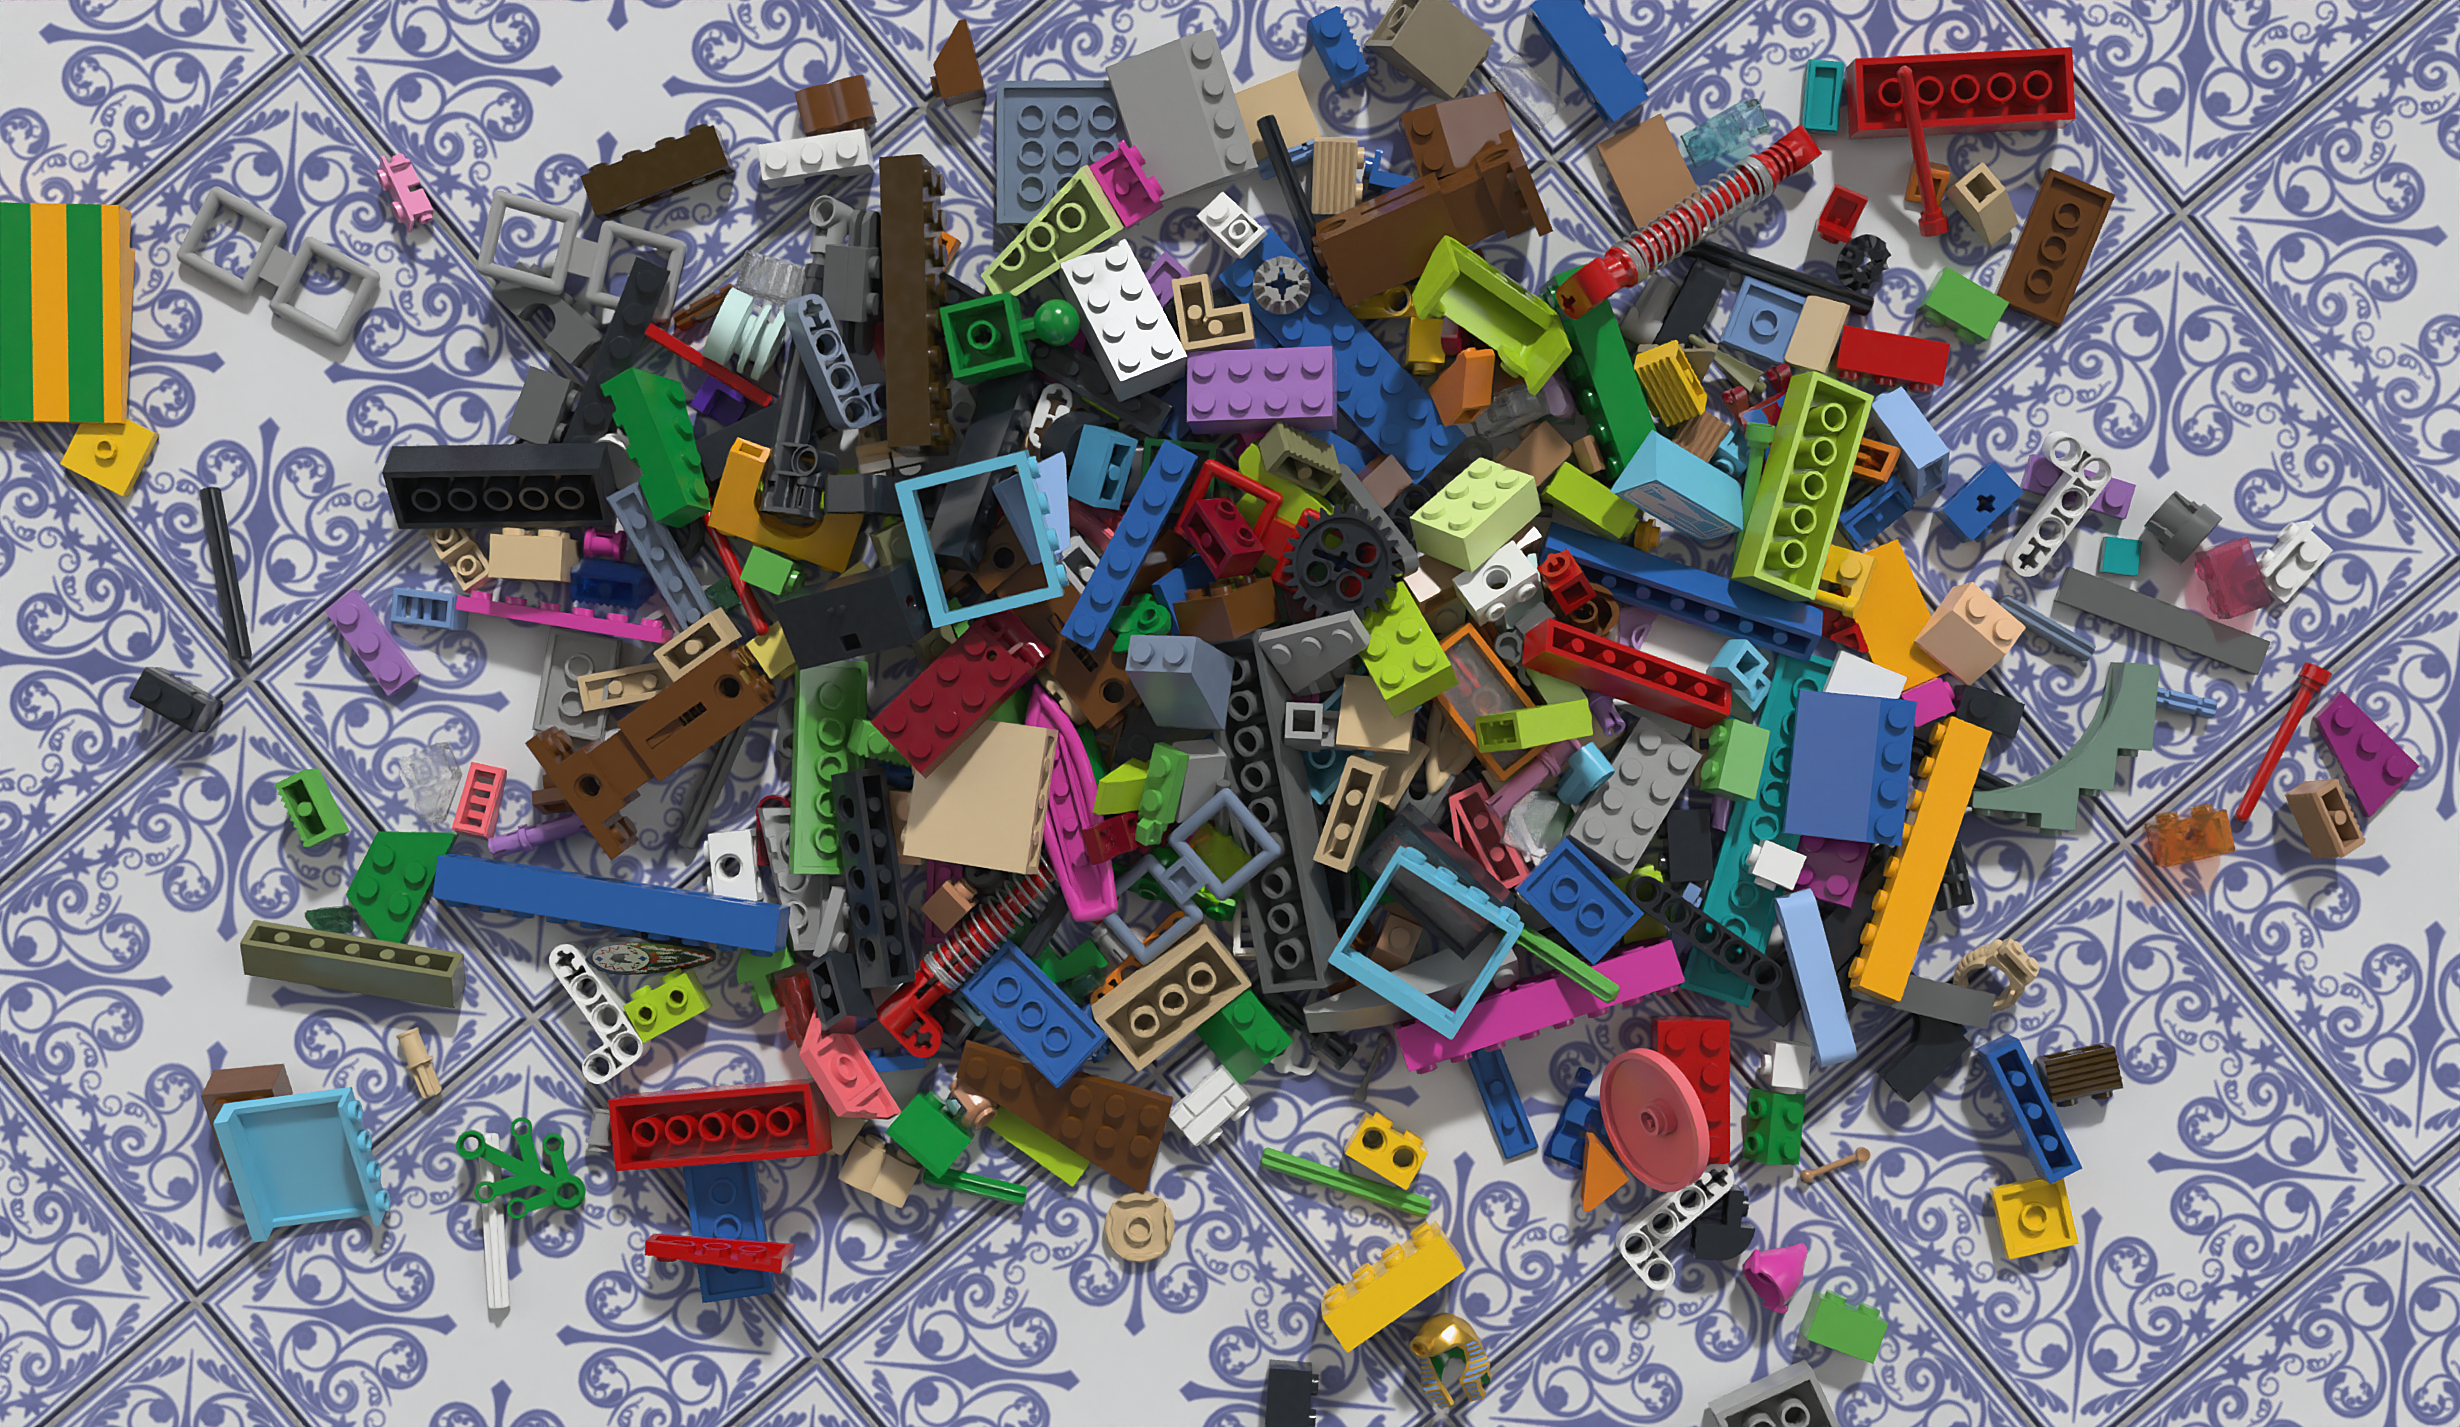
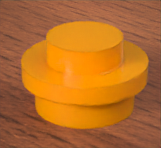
(1647, 535)

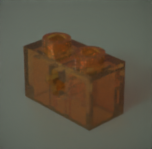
(2210, 837)

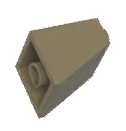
(1430, 44)

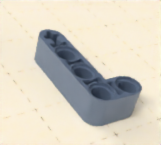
(835, 360)

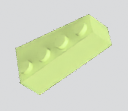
(1064, 229)

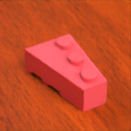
(1480, 834)

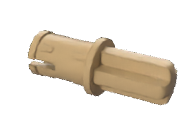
(419, 1063)

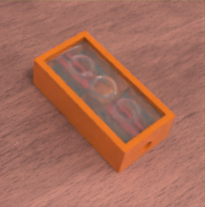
(1482, 690)

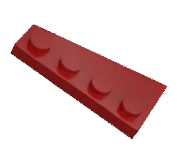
(720, 1251)

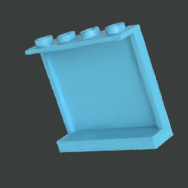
(301, 1160)

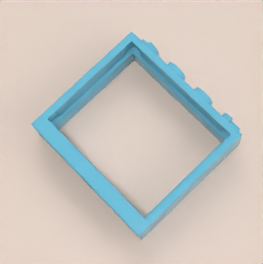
(923, 552)
(1396, 989)

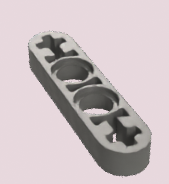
(1351, 491)

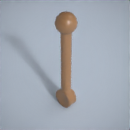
(1861, 1154)

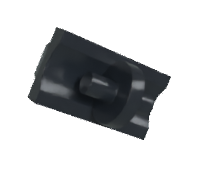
(1955, 884)

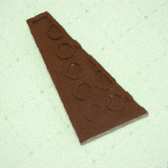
(1092, 1115)

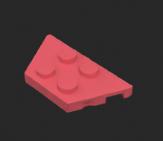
(845, 1074)

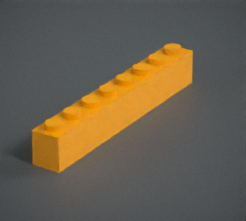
(1920, 862)

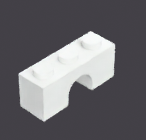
(833, 153)

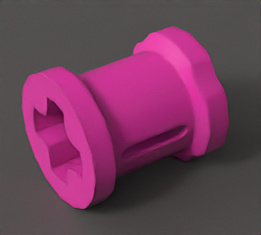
(605, 543)

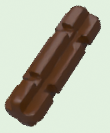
(701, 309)

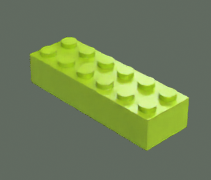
(1803, 487)

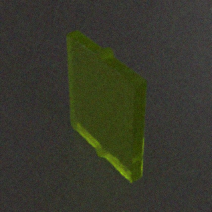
(1219, 855)

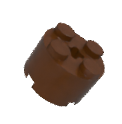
(1596, 616)

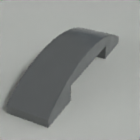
(1941, 1001)

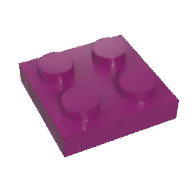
(1832, 868)

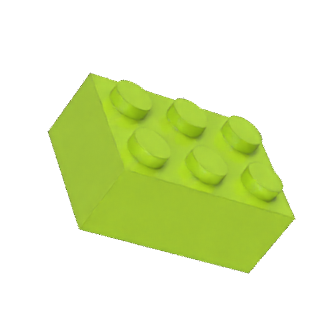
(1404, 654)

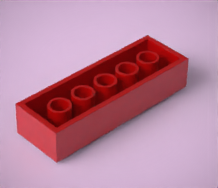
(1963, 92)
(719, 1124)

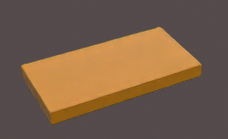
(1894, 616)

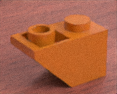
(1464, 387)

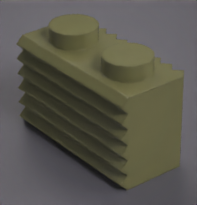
(1300, 458)

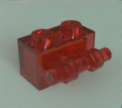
(797, 998)

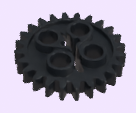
(1357, 534)

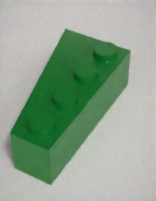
(661, 444)

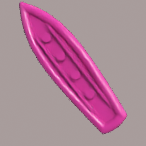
(1072, 795)

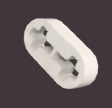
(1043, 409)

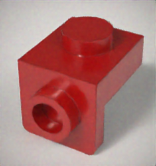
(1840, 214)

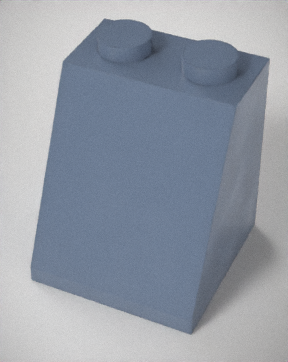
(1181, 680)

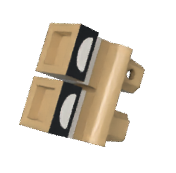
(877, 459)

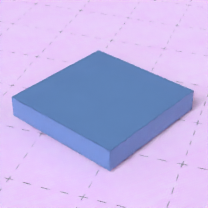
(1762, 321)

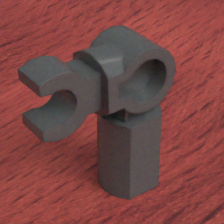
(1509, 645)

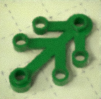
(526, 1172)

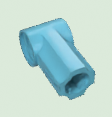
(1586, 773)

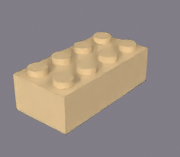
(1170, 996)

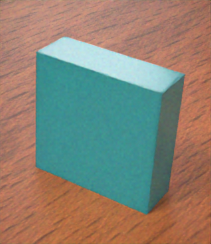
(2120, 556)

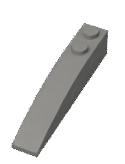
(1438, 976)

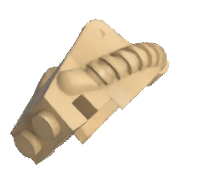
(2007, 957)

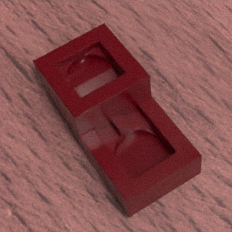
(1111, 837)

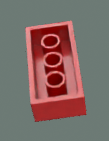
(1702, 1053)

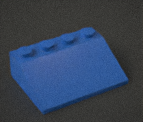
(1849, 767)

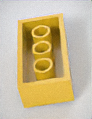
(1390, 1285)

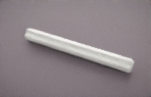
(494, 1233)

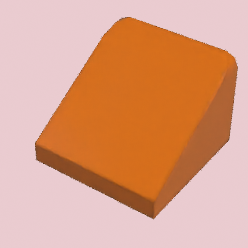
(1940, 177)

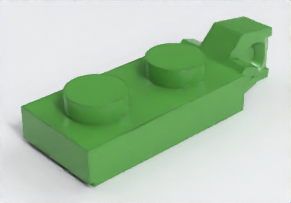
(1161, 792)

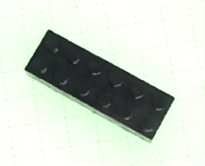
(500, 485)

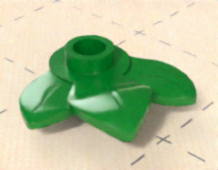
(1140, 618)

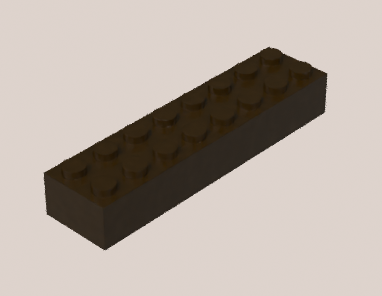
(911, 301)

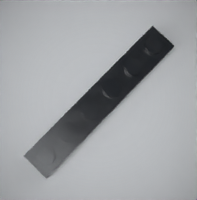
(617, 350)

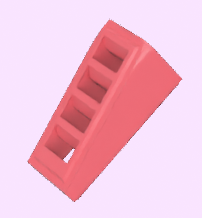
(489, 818)

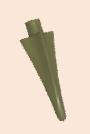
(1735, 370)

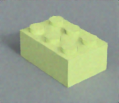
(1475, 514)

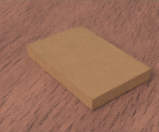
(1647, 170)

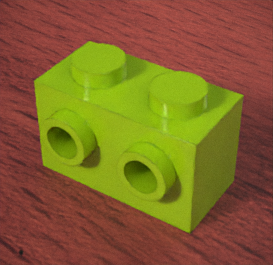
(667, 1005)

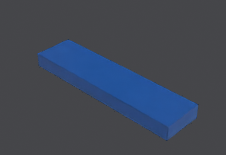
(1502, 1102)

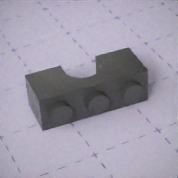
(574, 334)

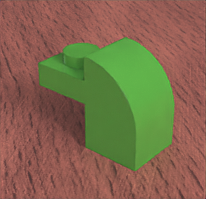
(761, 971)

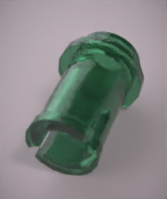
(1084, 984)

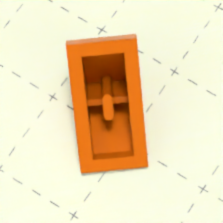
(1875, 462)
(1600, 1174)

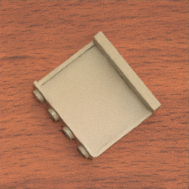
(985, 800)

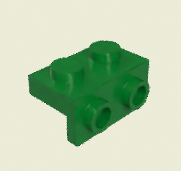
(1774, 1127)

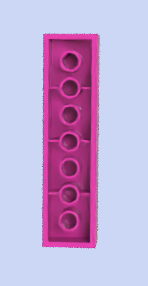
(1542, 1002)

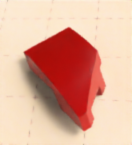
(1841, 628)

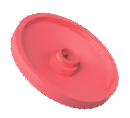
(1654, 1120)

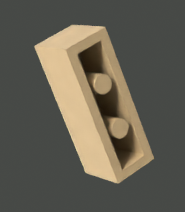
(1351, 812)

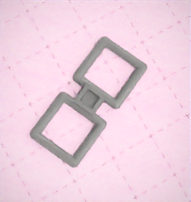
(576, 254)
(278, 266)

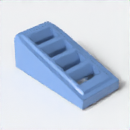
(448, 616)

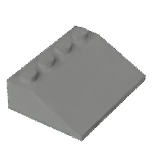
(1183, 115)

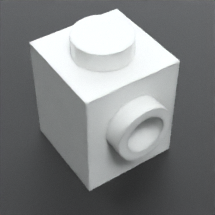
(1774, 865)
(1787, 1065)

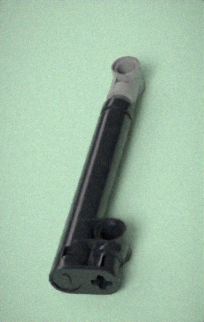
(794, 468)

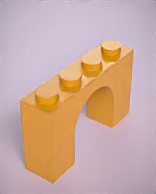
(737, 513)

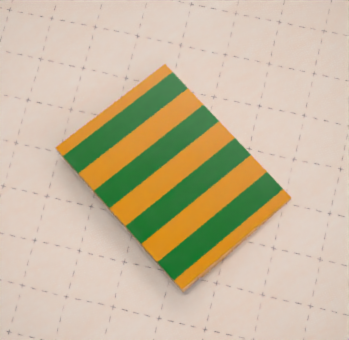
(65, 312)

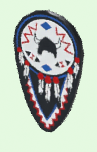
(645, 955)

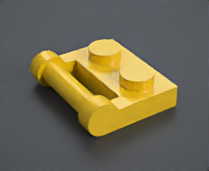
(1850, 571)

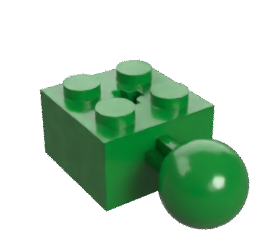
(1008, 350)

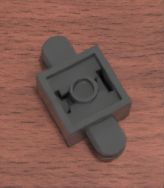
(856, 281)

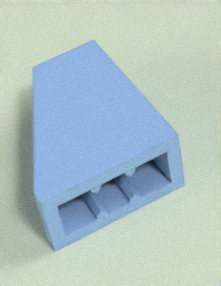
(1923, 453)
(1013, 501)

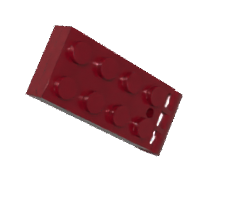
(962, 689)

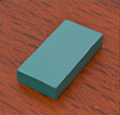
(1822, 97)

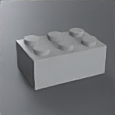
(1778, 1400)

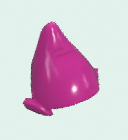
(1776, 1274)

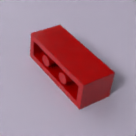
(1889, 359)

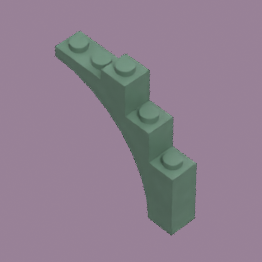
(2119, 728)

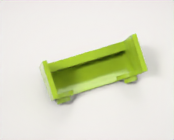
(1494, 310)

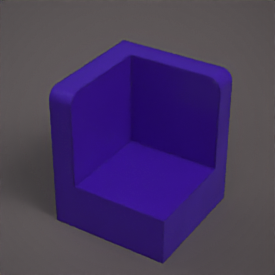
(720, 401)

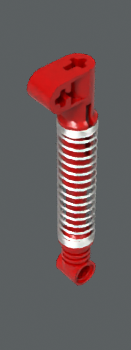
(1630, 262)
(977, 939)

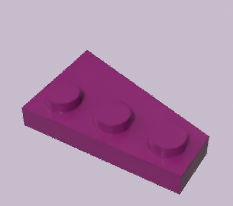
(2366, 754)

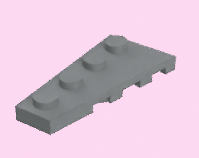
(803, 892)

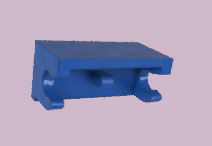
(1874, 512)

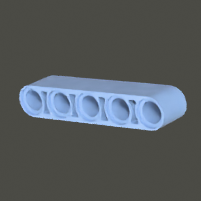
(1815, 978)

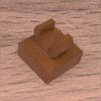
(550, 798)

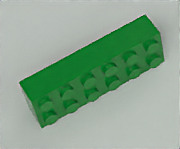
(1603, 381)

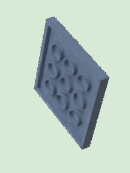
(1046, 137)

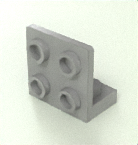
(836, 927)

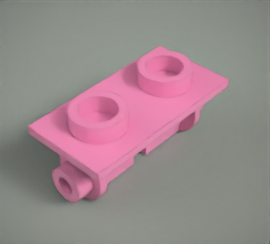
(397, 179)

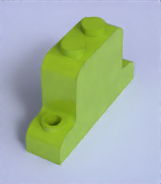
(1294, 500)

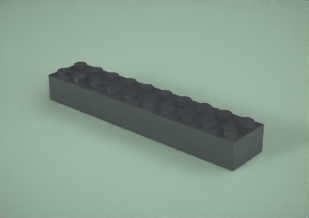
(1291, 895)

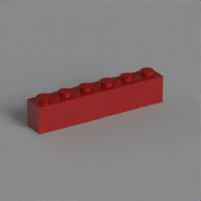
(1626, 674)

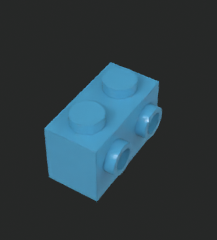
(1101, 467)

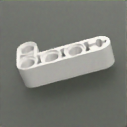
(2051, 508)
(593, 1009)
(1679, 1217)

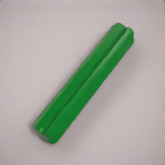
(978, 1186)

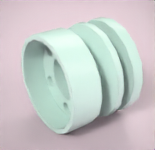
(745, 334)

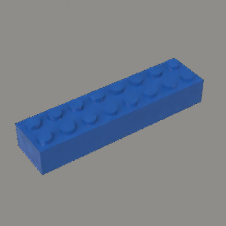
(1371, 384)

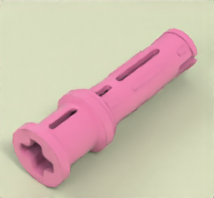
(1545, 764)

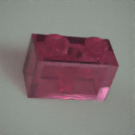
(2232, 578)

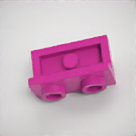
(1127, 186)

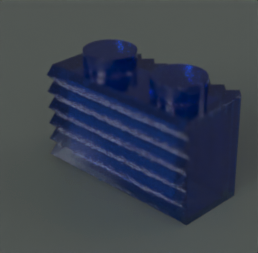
(610, 583)

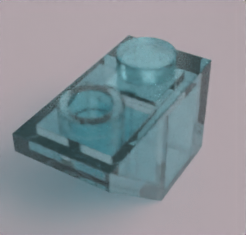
(1726, 132)

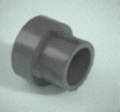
(2182, 526)

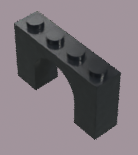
(1925, 1055)

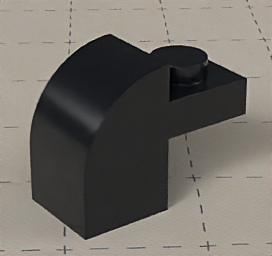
(1065, 435)
(1726, 1236)

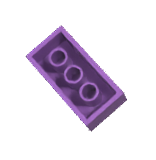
(1260, 387)

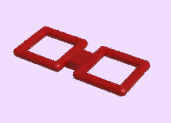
(1269, 528)

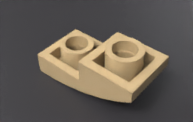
(463, 556)

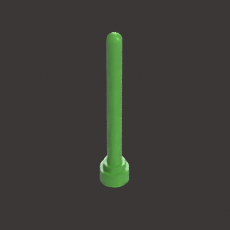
(1759, 437)

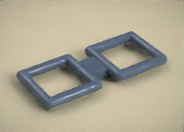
(1191, 874)

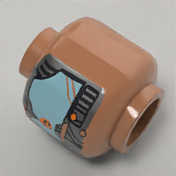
(970, 1105)

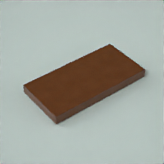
(2053, 247)

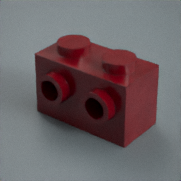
(1222, 537)

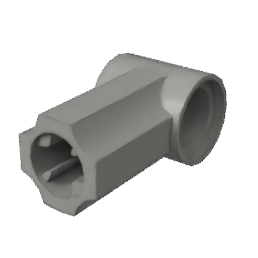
(1644, 319)

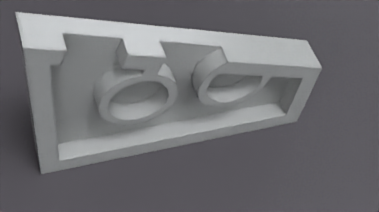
(1314, 647)

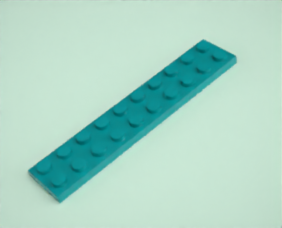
(1733, 895)

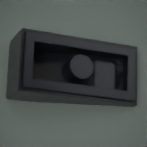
(954, 1021)

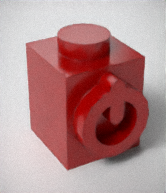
(1566, 581)

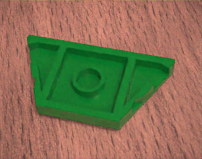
(397, 880)

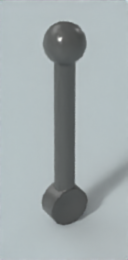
(1360, 1093)

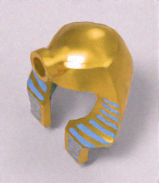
(1439, 1341)

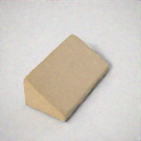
(1816, 334)

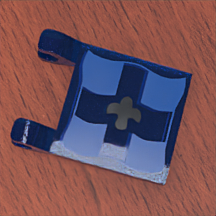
(1577, 1117)

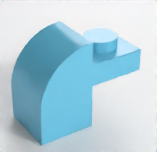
(1743, 667)

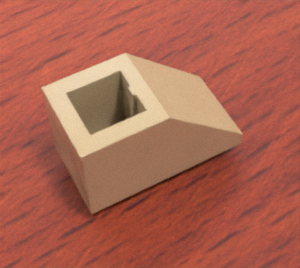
(1983, 203)

